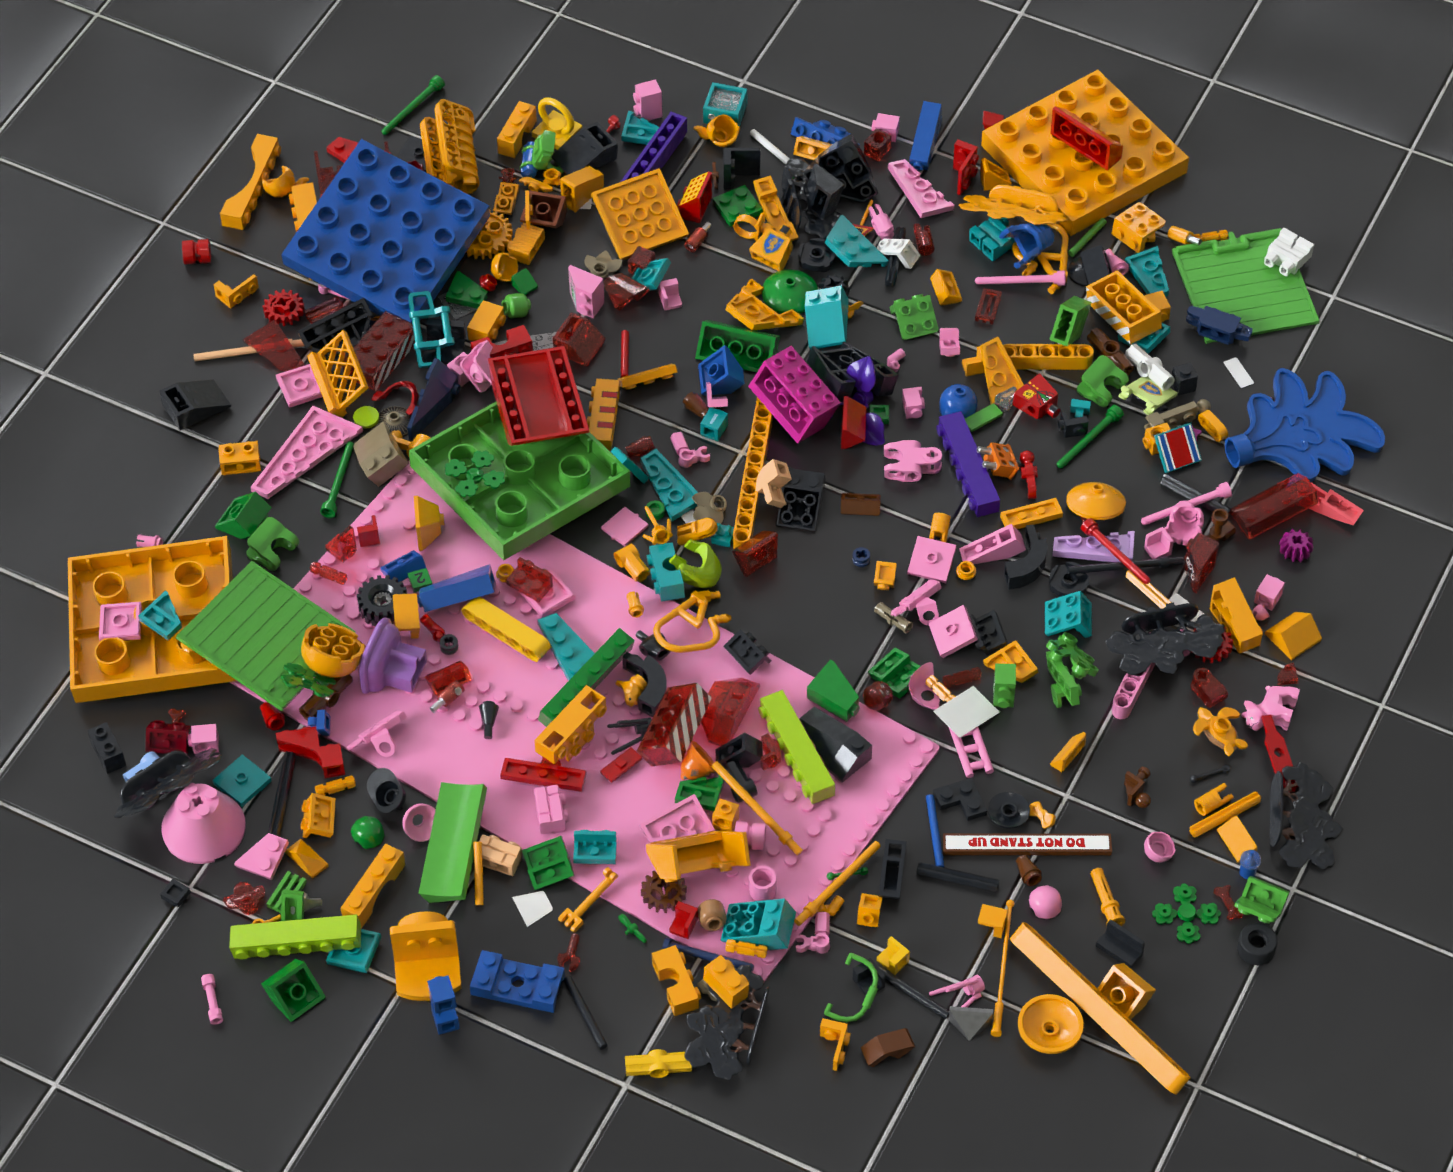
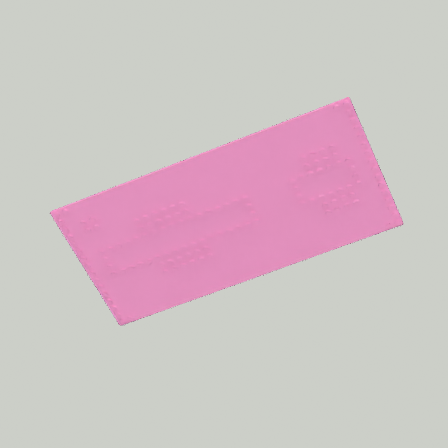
(453, 748)

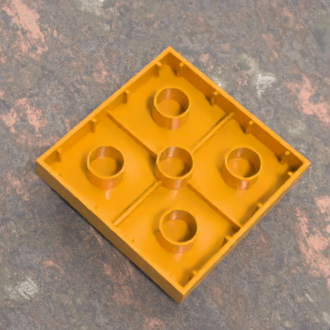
(1078, 184)
(118, 668)

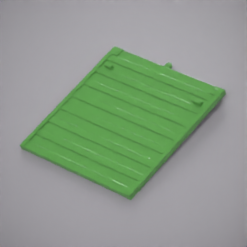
(1236, 281)
(256, 631)

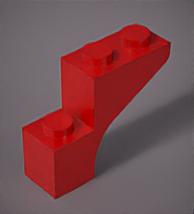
(306, 744)

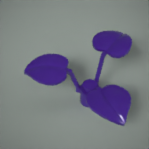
(864, 374)

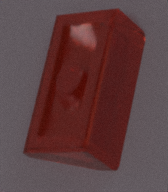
(442, 678)

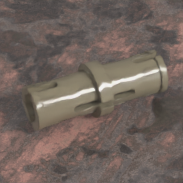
(899, 621)

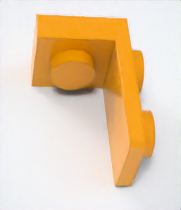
(235, 296)
(832, 1031)

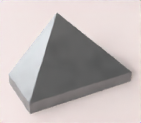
(970, 1020)

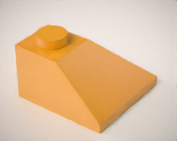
(427, 521)

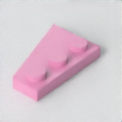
(677, 821)

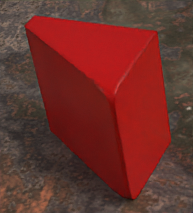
(991, 119)

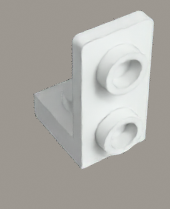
(902, 248)

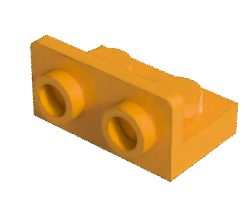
(318, 815)

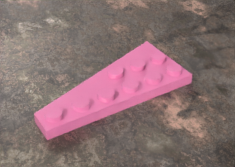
(309, 444)

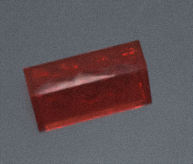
(1275, 505)

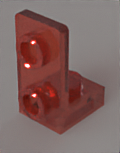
(343, 545)

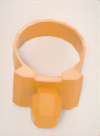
(759, 225)

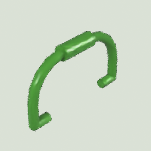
(869, 996)

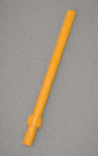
(784, 836)
(812, 907)

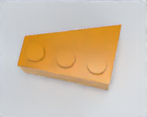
(1233, 612)

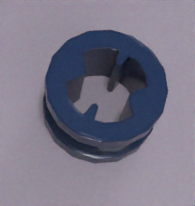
(862, 562)

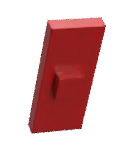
(621, 764)

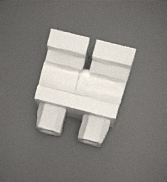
(1288, 252)

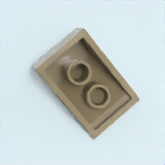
(379, 455)

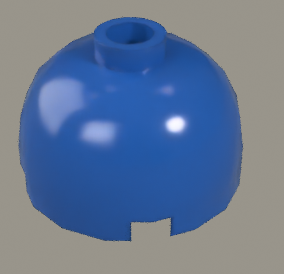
(957, 399)

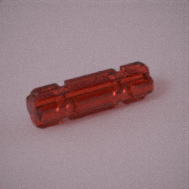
(328, 573)
(961, 677)

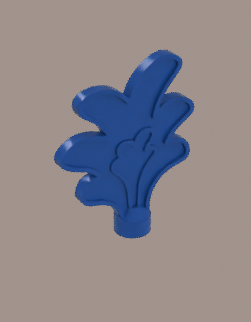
(1303, 430)

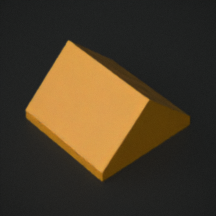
(1294, 634)

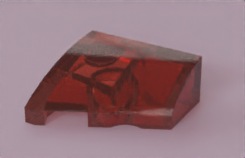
(623, 289)

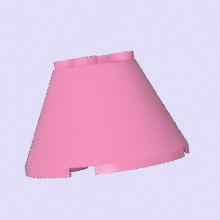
(203, 825)

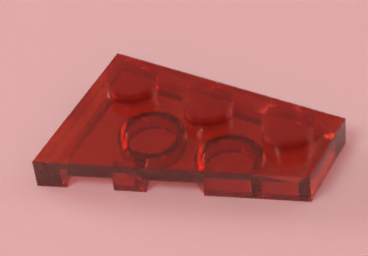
(274, 346)

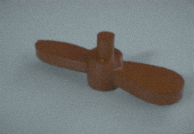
(715, 175)

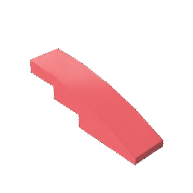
(1336, 506)

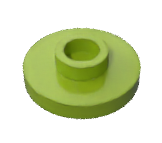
(366, 417)

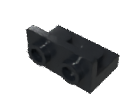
(746, 651)

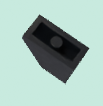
(741, 749)

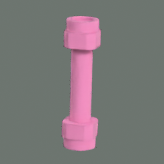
(215, 1013)

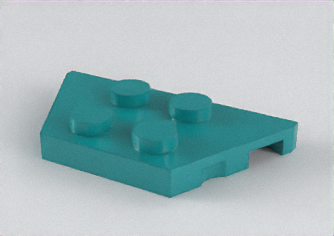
(853, 246)

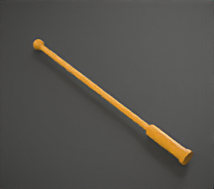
(998, 1011)

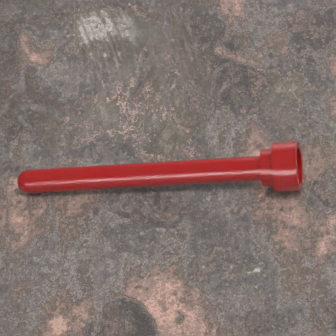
(1091, 528)

